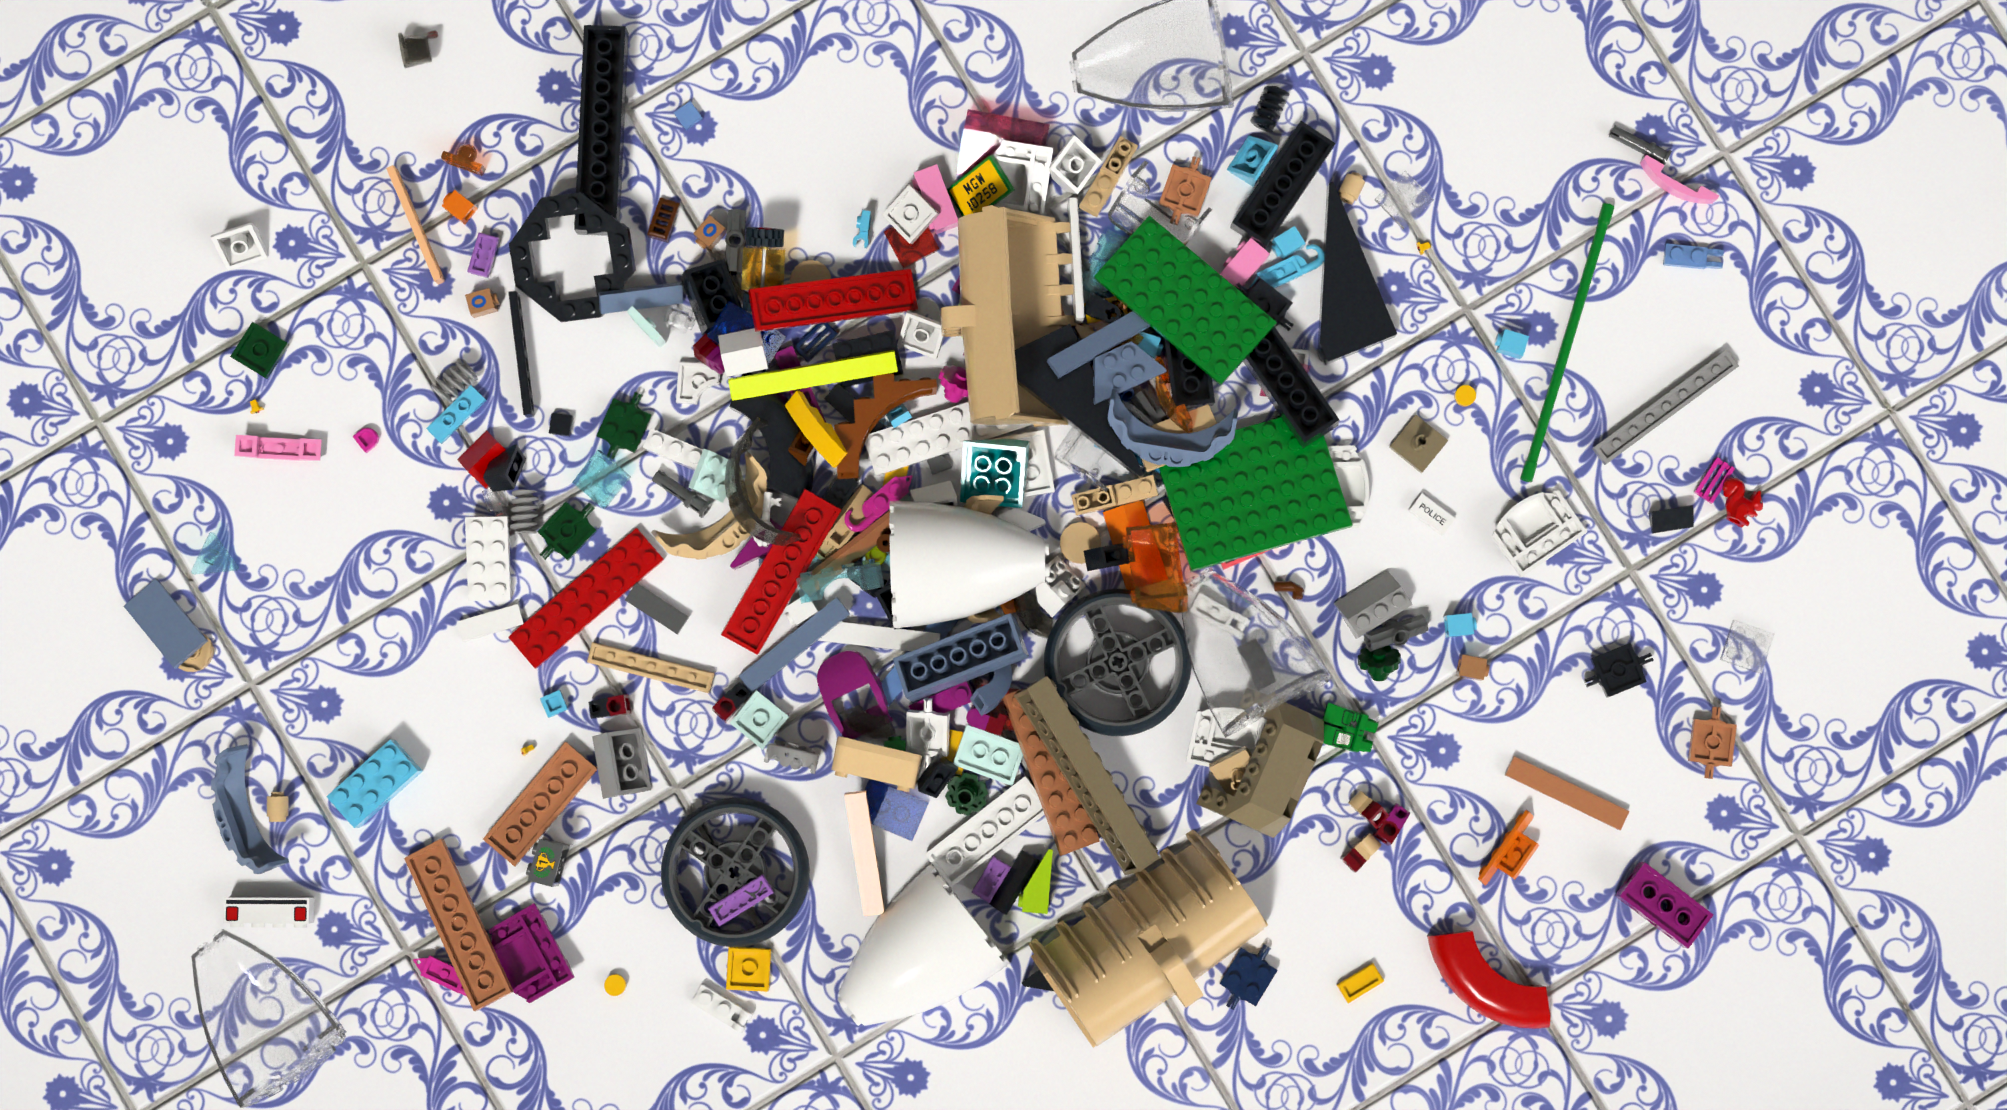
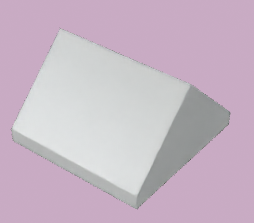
(239, 246)
(921, 335)
(742, 352)

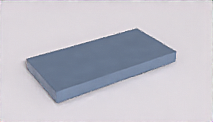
(165, 623)

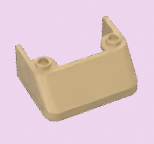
(876, 763)

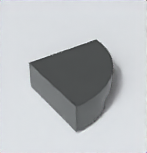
(938, 464)

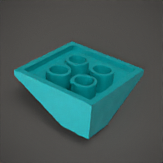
(995, 469)

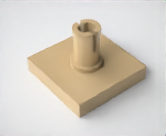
(1231, 769)

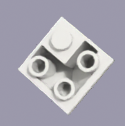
(1058, 588)

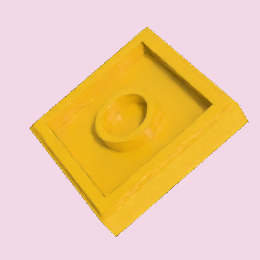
(748, 969)

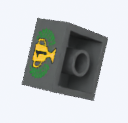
(547, 862)

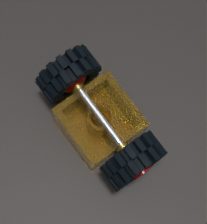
(762, 264)

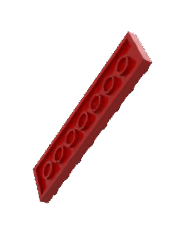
(832, 300)
(777, 574)
(586, 598)

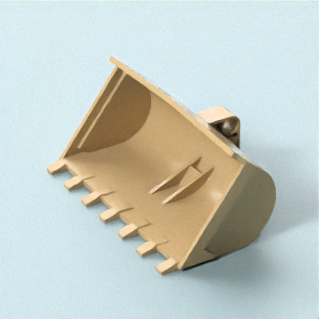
(1006, 302)
(1149, 940)

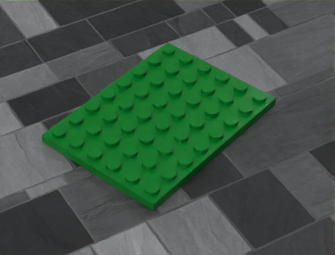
(1255, 496)

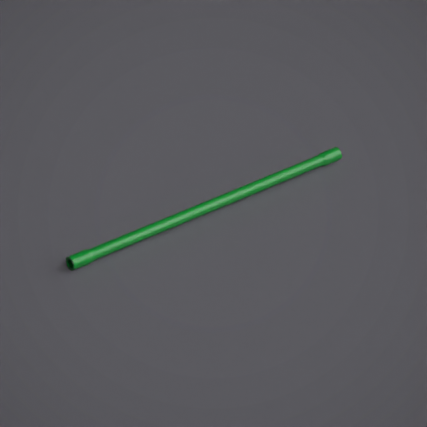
(1531, 463)

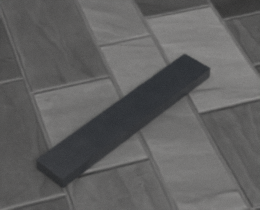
(521, 354)

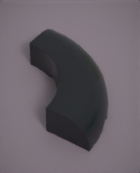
(786, 472)

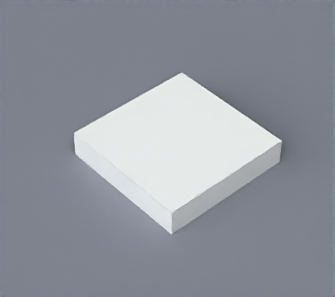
(910, 214)

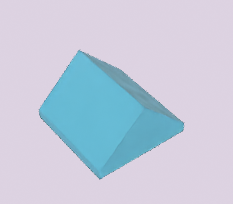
(1252, 159)

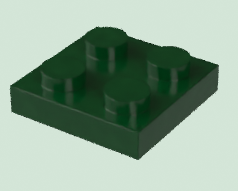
(259, 350)

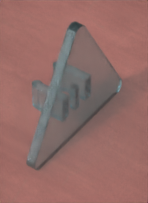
(213, 558)

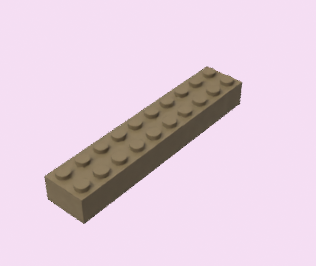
(1087, 776)

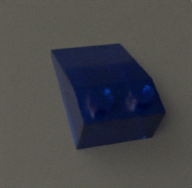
(736, 319)
(894, 809)

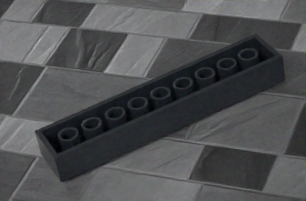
(602, 119)

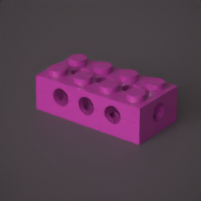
(1677, 901)

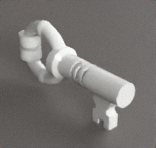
(768, 501)

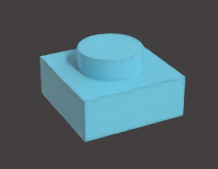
(898, 415)
(554, 703)

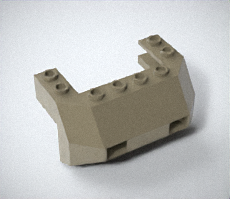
(1274, 772)

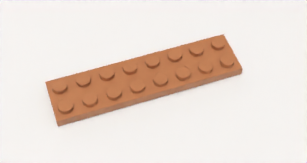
(1064, 813)
(458, 925)

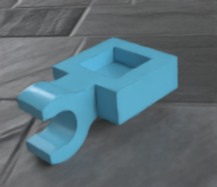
(863, 224)

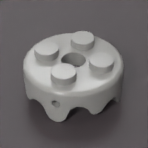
(788, 752)

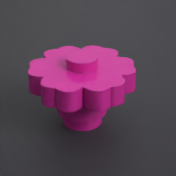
(954, 382)

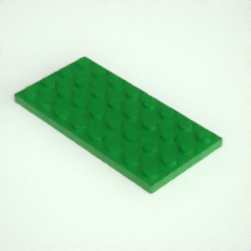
(1185, 300)

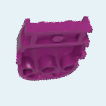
(843, 675)

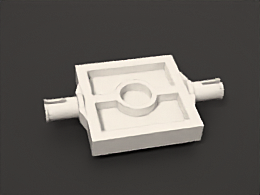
(927, 732)

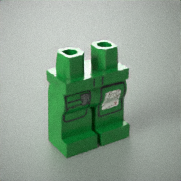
(1352, 730)

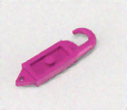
(880, 502)
(440, 972)

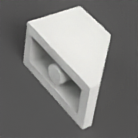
(1021, 518)

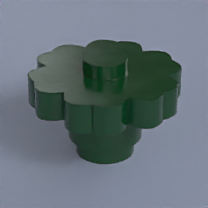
(1379, 662)
(966, 793)

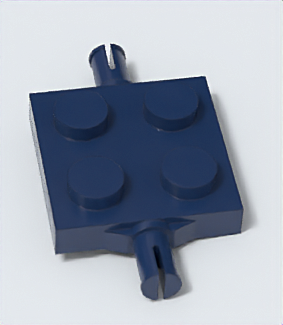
(1248, 977)

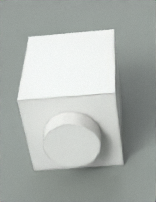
(800, 613)

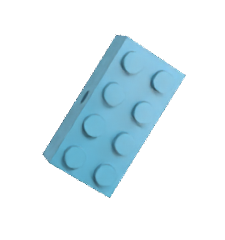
(374, 783)

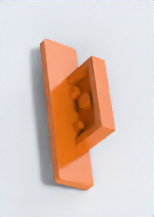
(1513, 852)

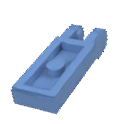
(1691, 256)

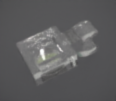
(495, 501)

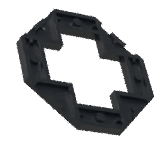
(537, 228)

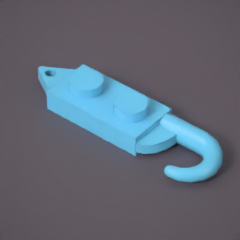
(1290, 268)

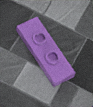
(740, 900)

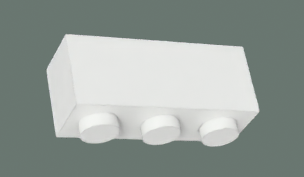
(672, 449)

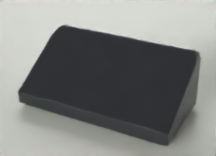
(1671, 519)
(936, 776)

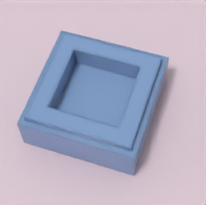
(688, 115)

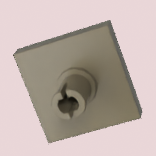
(1418, 444)

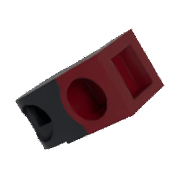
(731, 701)
(610, 707)

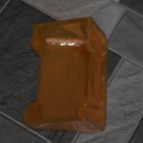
(1156, 567)

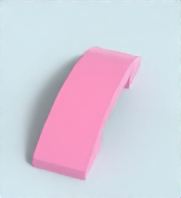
(1653, 170)
(278, 448)

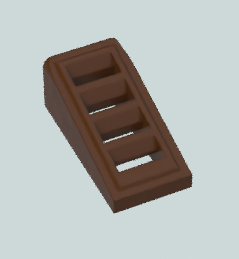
(665, 237)

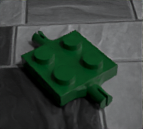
(624, 425)
(567, 531)

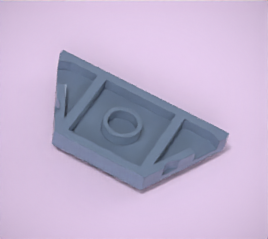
(1122, 370)

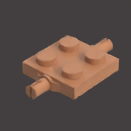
(1185, 190)
(1712, 742)

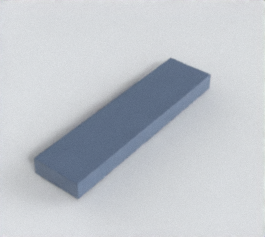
(640, 297)

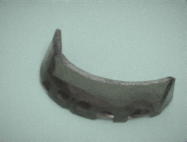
(739, 498)

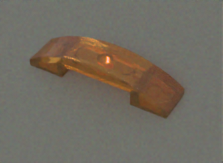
(1178, 414)

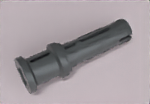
(1640, 145)
(689, 498)

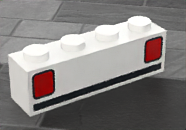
(269, 910)

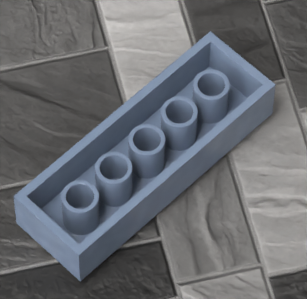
(961, 657)

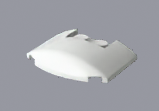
(1028, 173)
(1352, 480)
(1537, 530)
(1210, 744)

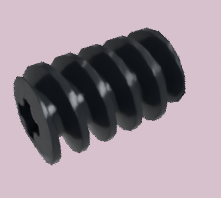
(1267, 108)

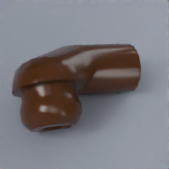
(1284, 586)

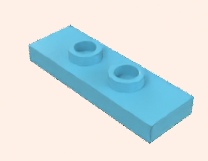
(456, 414)

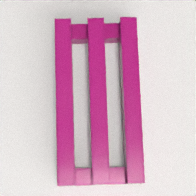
(1724, 465)

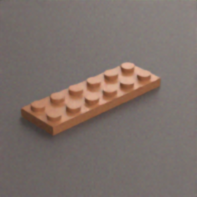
(540, 804)

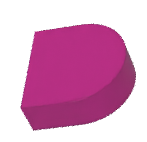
(367, 439)

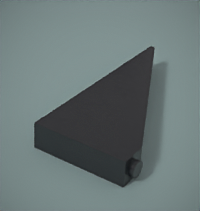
(1350, 301)
(1071, 394)

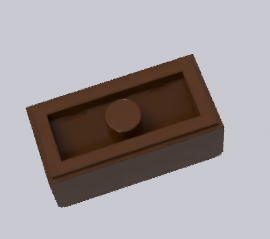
(801, 448)

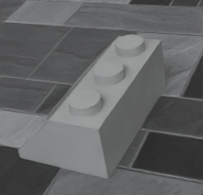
(1372, 604)
(621, 763)

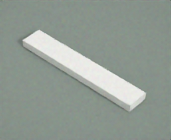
(1076, 268)
(879, 637)

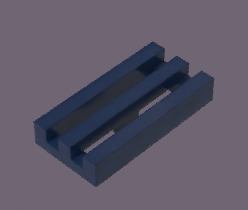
(803, 352)

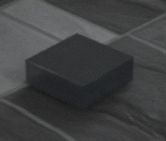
(560, 424)

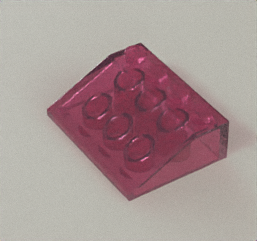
(986, 131)

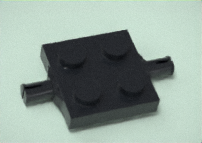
(1269, 301)
(1618, 670)

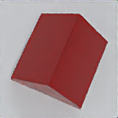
(479, 455)

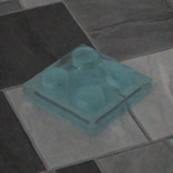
(601, 479)

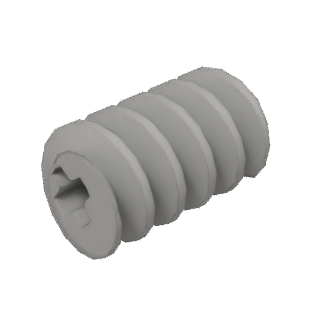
(454, 381)
(524, 511)

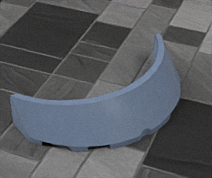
(1167, 447)
(234, 814)

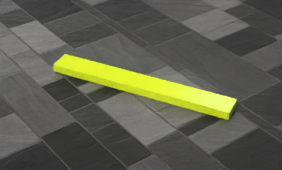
(812, 375)

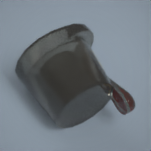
(416, 49)

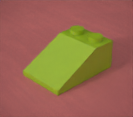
(1036, 892)

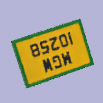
(980, 187)

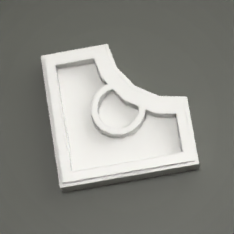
(693, 381)

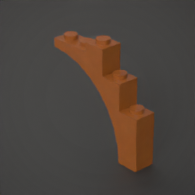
(870, 411)

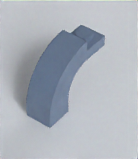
(991, 694)

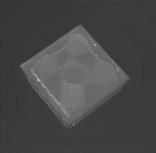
(1404, 200)
(1747, 646)

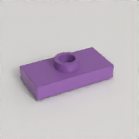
(483, 255)
(991, 879)

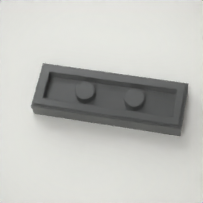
(657, 608)

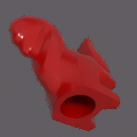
(1737, 505)

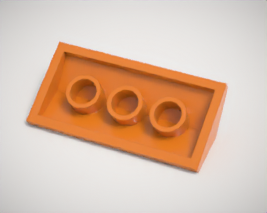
(1117, 521)

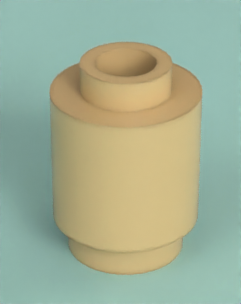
(1351, 187)
(277, 807)

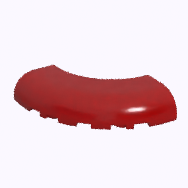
(1484, 988)

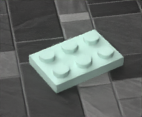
(988, 755)

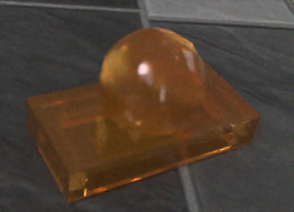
(464, 159)

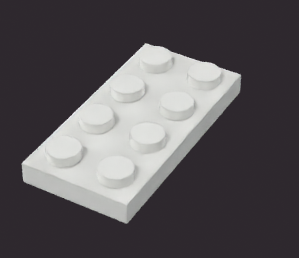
(488, 558)

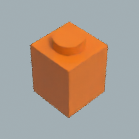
(459, 206)

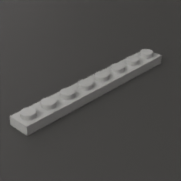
(1665, 407)

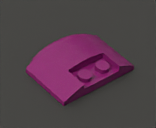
(530, 954)

